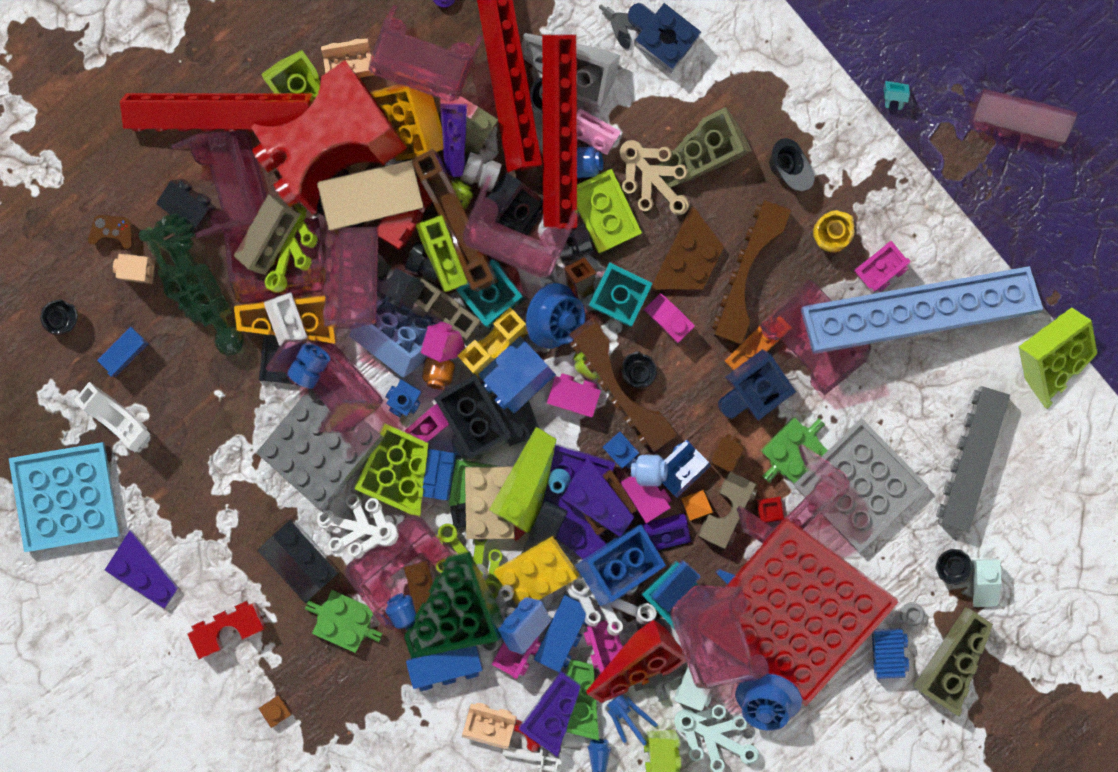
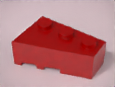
(400, 227)

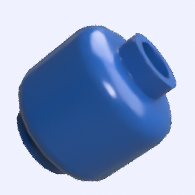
(588, 162)
(401, 611)

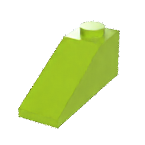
(441, 253)

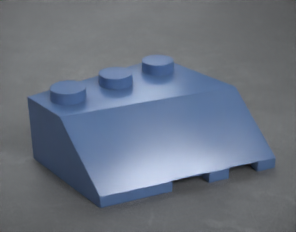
(395, 336)

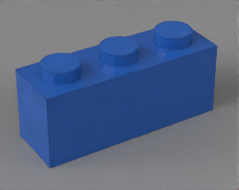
(562, 634)
(444, 667)

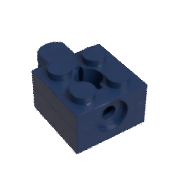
(663, 34)
(756, 386)

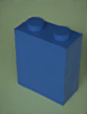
(516, 375)

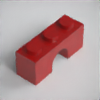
(206, 637)

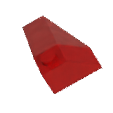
(646, 654)

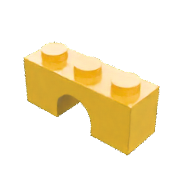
(483, 352)

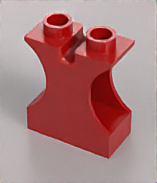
(335, 132)

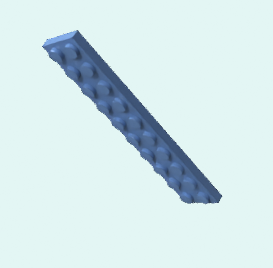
(921, 309)

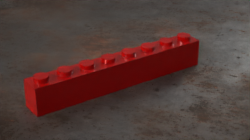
(509, 84)
(211, 110)
(559, 129)

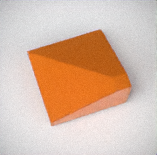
(696, 505)

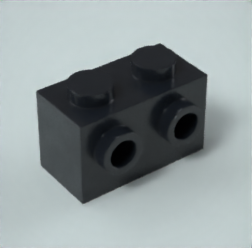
(182, 199)

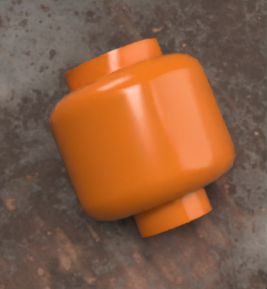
(437, 373)

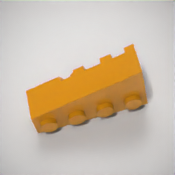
(254, 319)

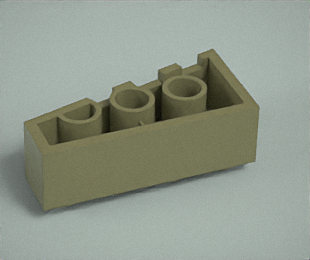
(955, 662)

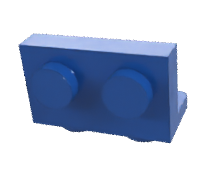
(684, 468)

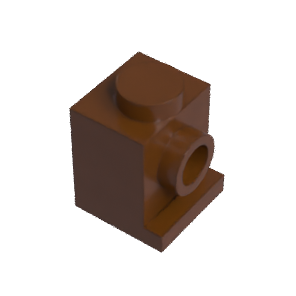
(580, 278)

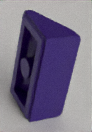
(668, 531)

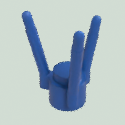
(620, 707)

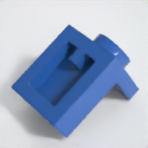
(621, 450)

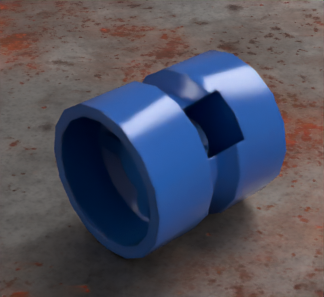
(309, 364)

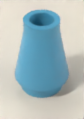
(561, 476)

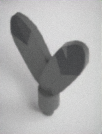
(617, 22)

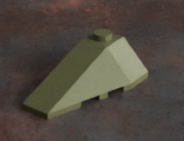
(478, 125)
(708, 147)

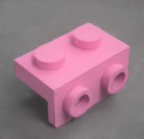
(595, 132)

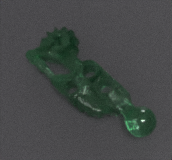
(192, 292)

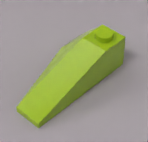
(293, 75)
(525, 486)

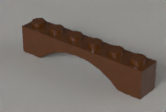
(447, 202)
(734, 318)
(595, 346)

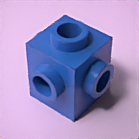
(412, 395)

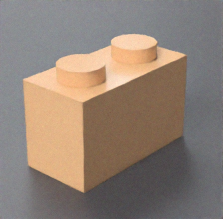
(134, 268)

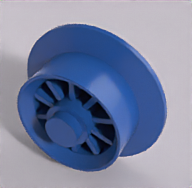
(553, 316)
(768, 701)

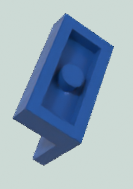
(122, 352)
(675, 585)

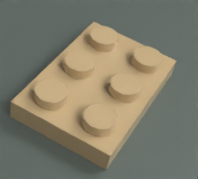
(481, 489)

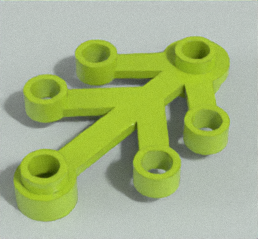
(276, 280)
(478, 555)

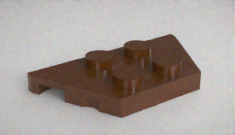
(690, 256)

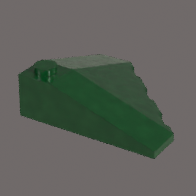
(457, 611)

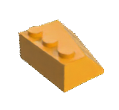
(412, 117)

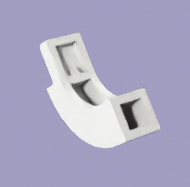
(113, 415)

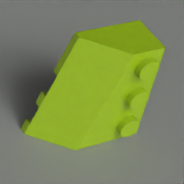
(1057, 354)
(395, 470)
(662, 751)

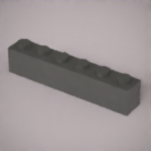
(973, 458)

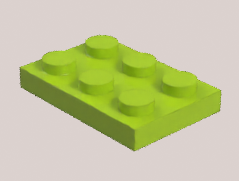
(606, 211)

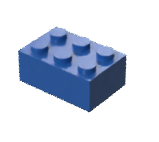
(620, 565)

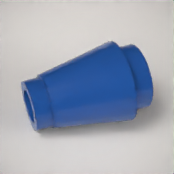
(599, 754)

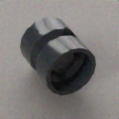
(581, 247)
(419, 262)

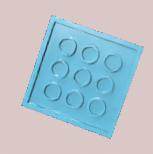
(64, 497)

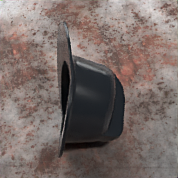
(791, 165)

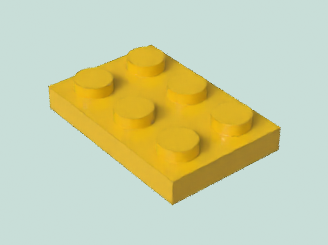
(537, 571)

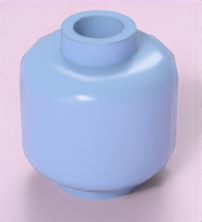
(649, 470)

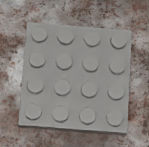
(878, 485)

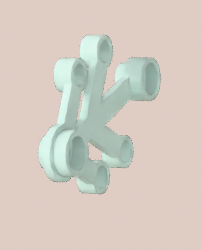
(712, 735)

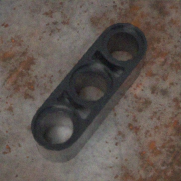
(546, 525)

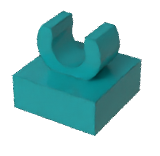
(897, 92)

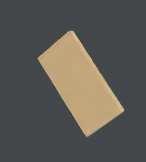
(370, 195)

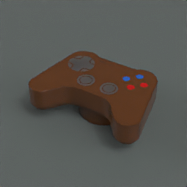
(111, 227)

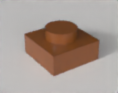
(275, 711)

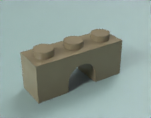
(447, 309)
(721, 530)

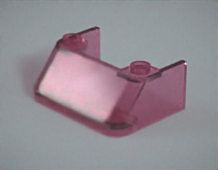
(421, 63)
(234, 176)
(512, 246)
(339, 387)
(815, 505)
(381, 562)

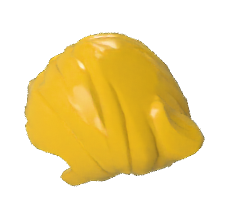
(834, 231)

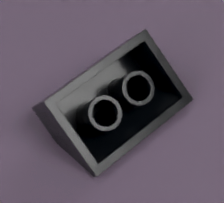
(517, 204)
(473, 418)
(298, 560)

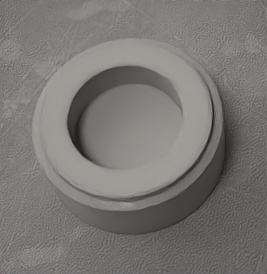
(912, 614)

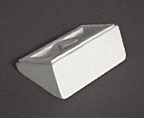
(285, 318)

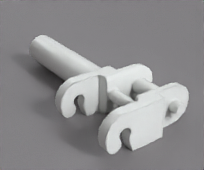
(535, 756)

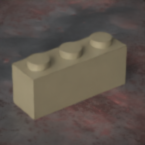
(267, 235)

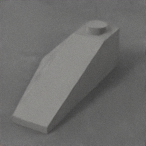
(595, 68)

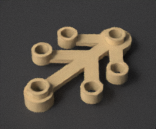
(651, 175)

